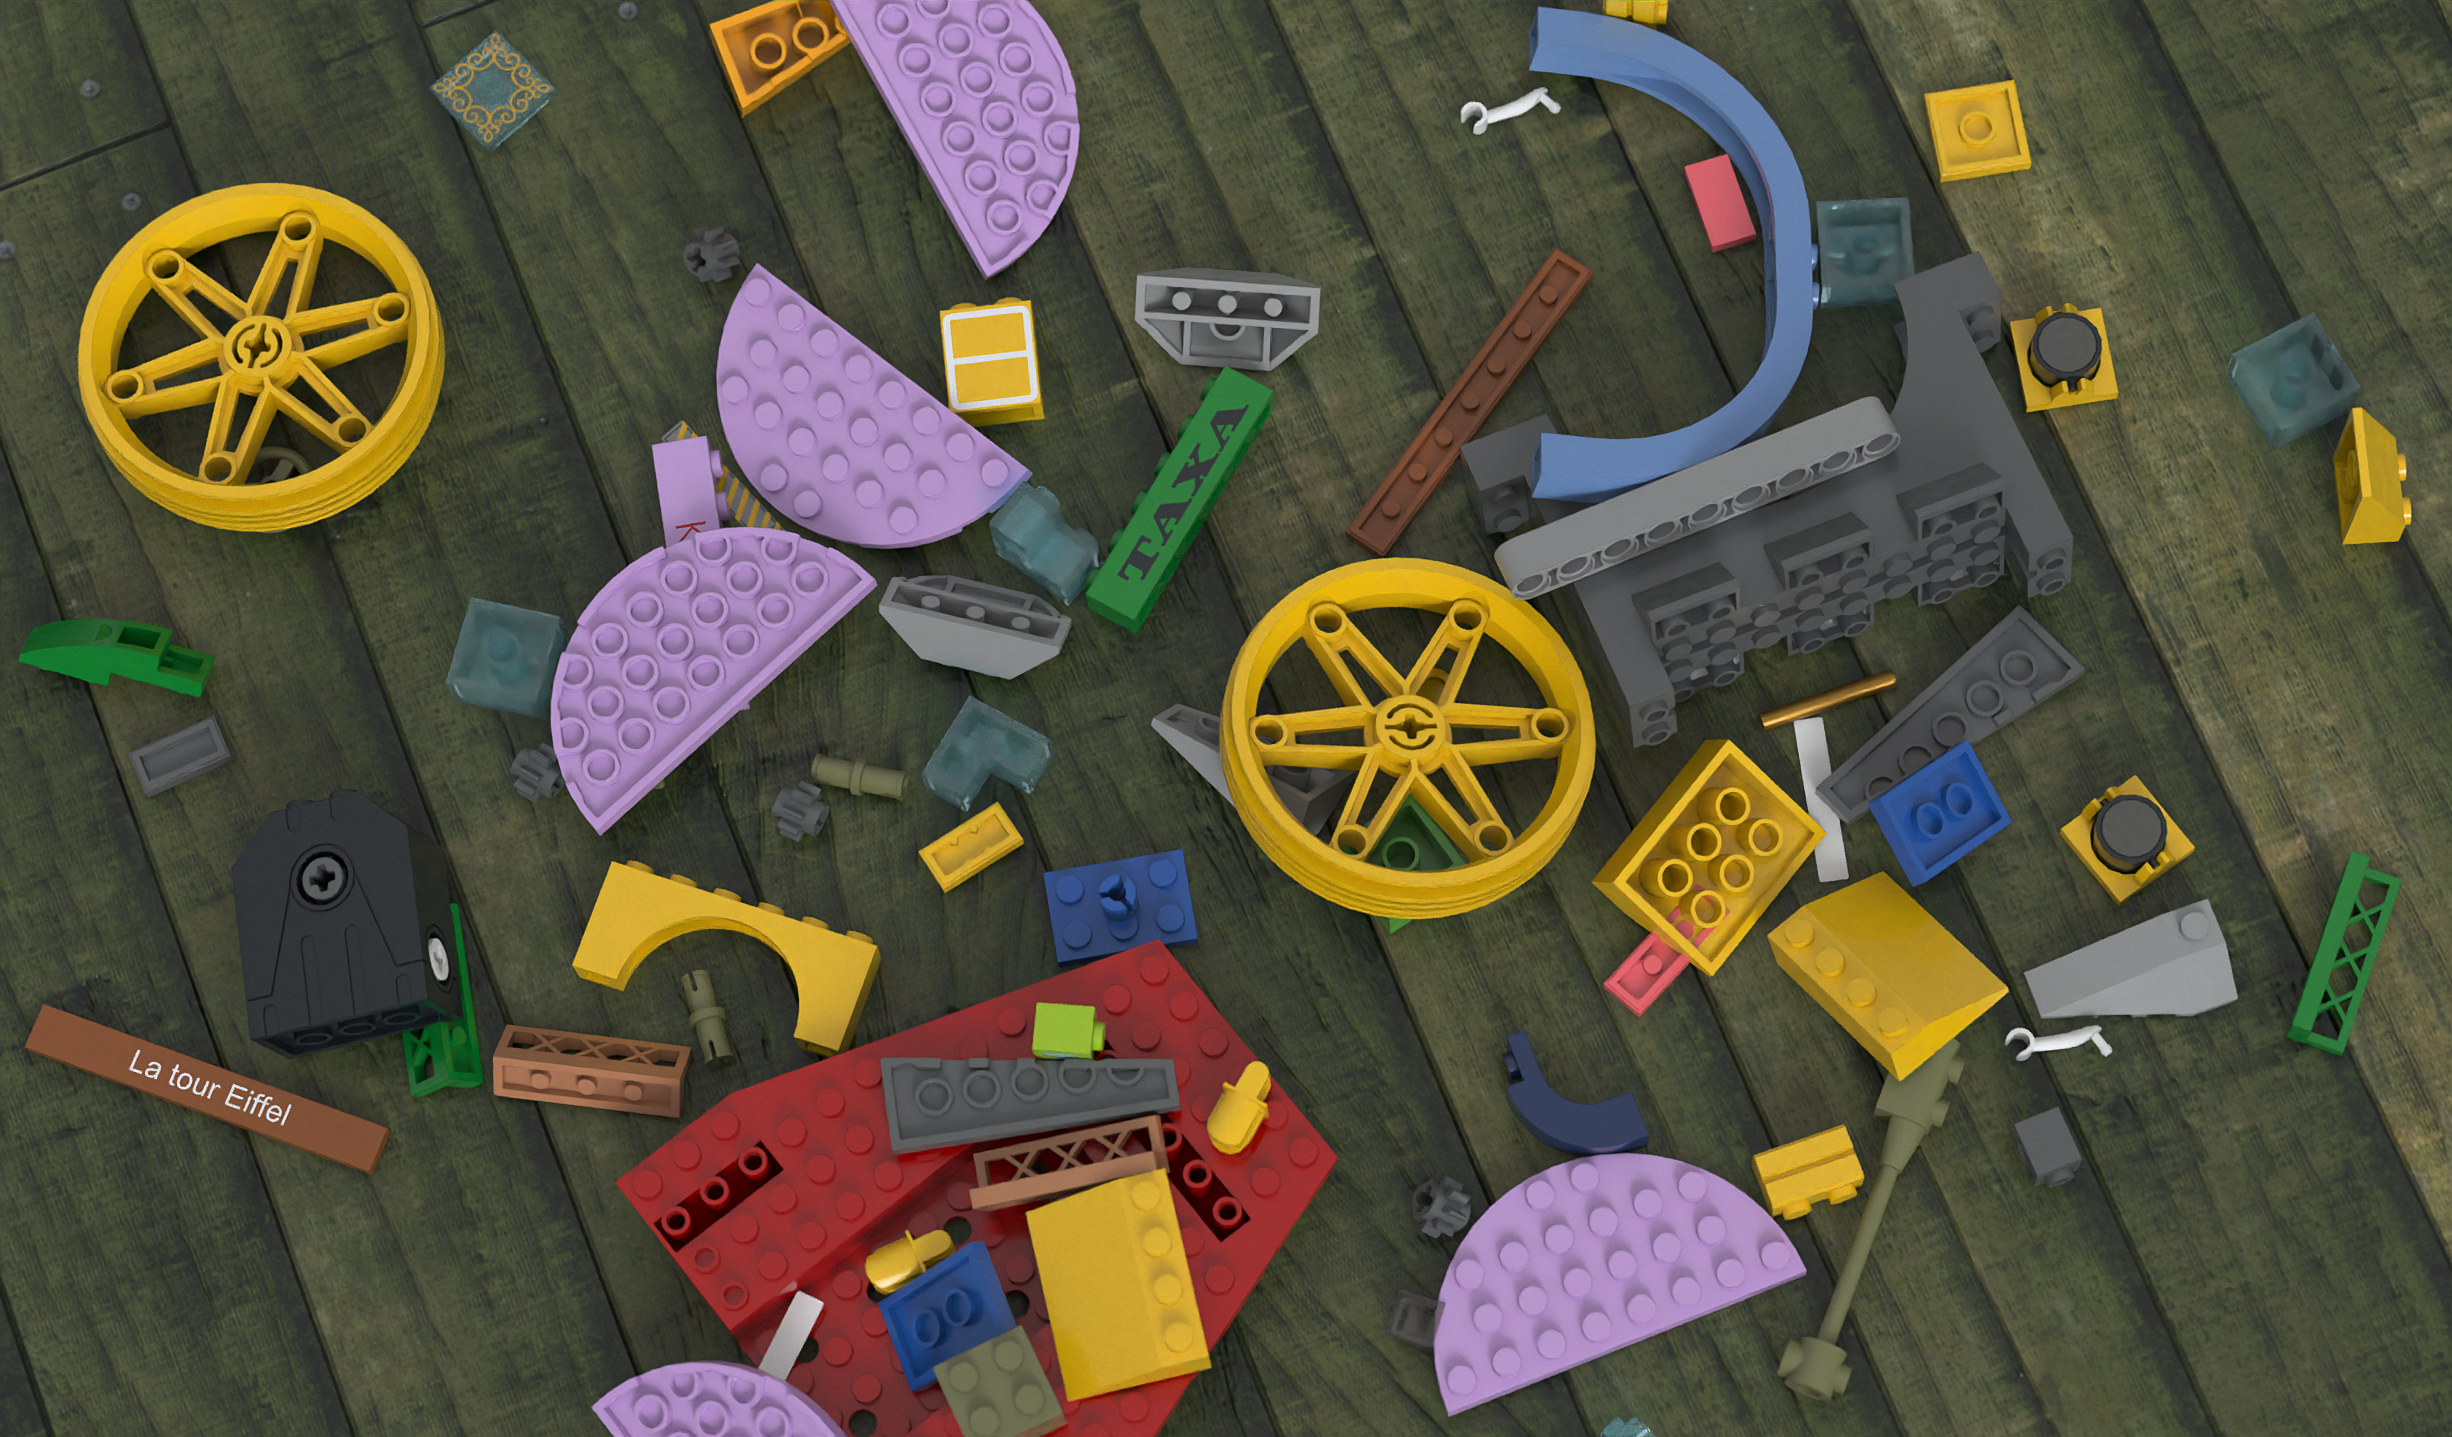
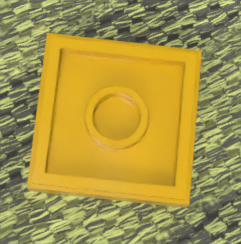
(1977, 131)

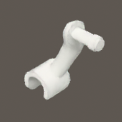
(1506, 111)
(2058, 1041)

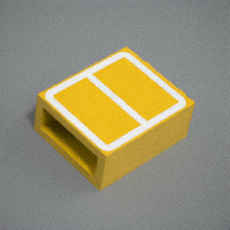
(992, 362)

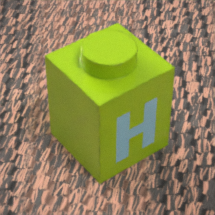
(1067, 1032)

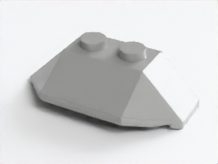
(1227, 315)
(974, 624)

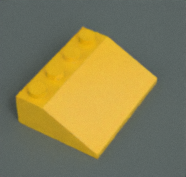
(1717, 829)
(1885, 971)
(1118, 1286)

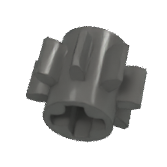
(711, 253)
(537, 772)
(800, 811)
(1441, 1207)

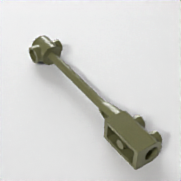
(1910, 1109)

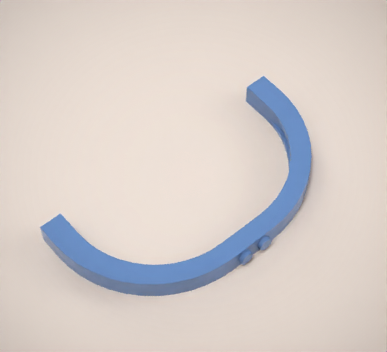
(1703, 91)

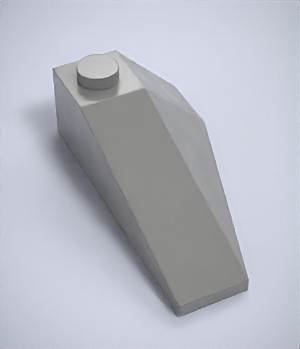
(1305, 791)
(2156, 967)

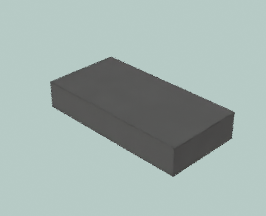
(180, 756)

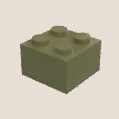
(1000, 1389)

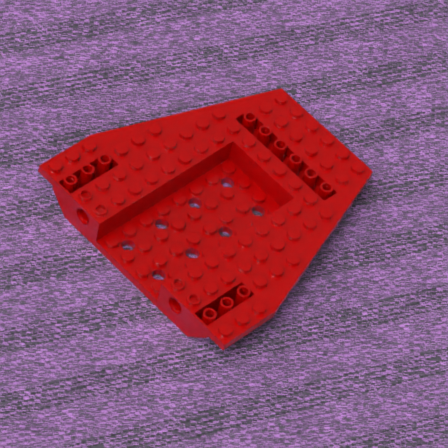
(802, 1185)

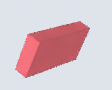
(1719, 203)

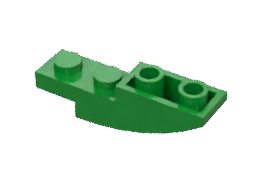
(107, 647)

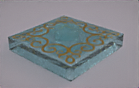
(493, 91)

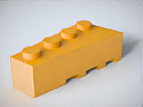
(775, 46)

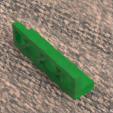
(2328, 946)
(450, 1044)

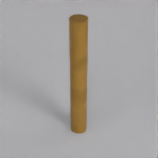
(1827, 700)

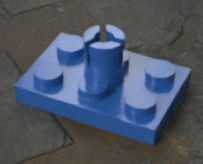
(1939, 813)
(1120, 906)
(946, 1313)

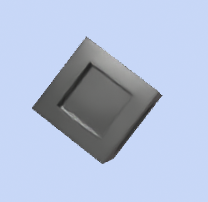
(2046, 1148)

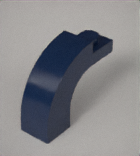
(1564, 1125)

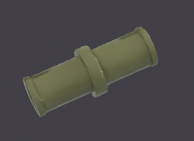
(860, 777)
(707, 1019)

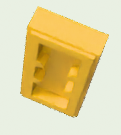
(971, 847)

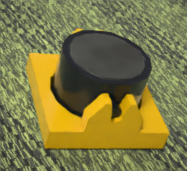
(2063, 356)
(2128, 837)

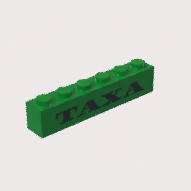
(1179, 499)

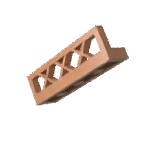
(589, 1076)
(1066, 1180)

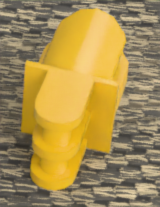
(1240, 1110)
(906, 1260)

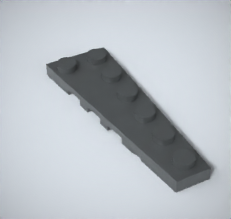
(1975, 697)
(982, 1099)

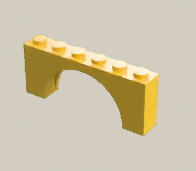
(646, 910)

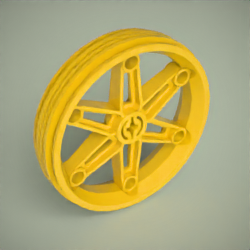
(261, 356)
(1464, 599)

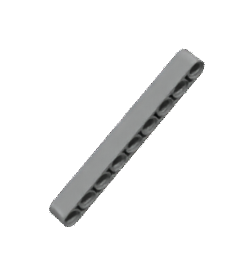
(1696, 498)

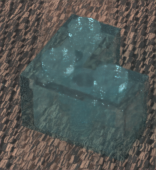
(1038, 543)
(982, 744)

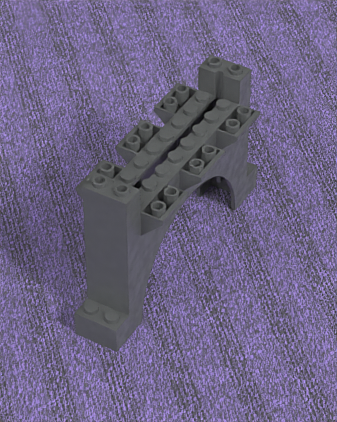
(1813, 565)

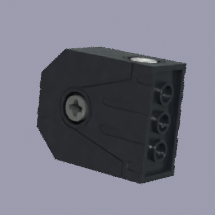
(343, 927)

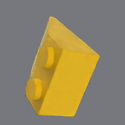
(2369, 482)

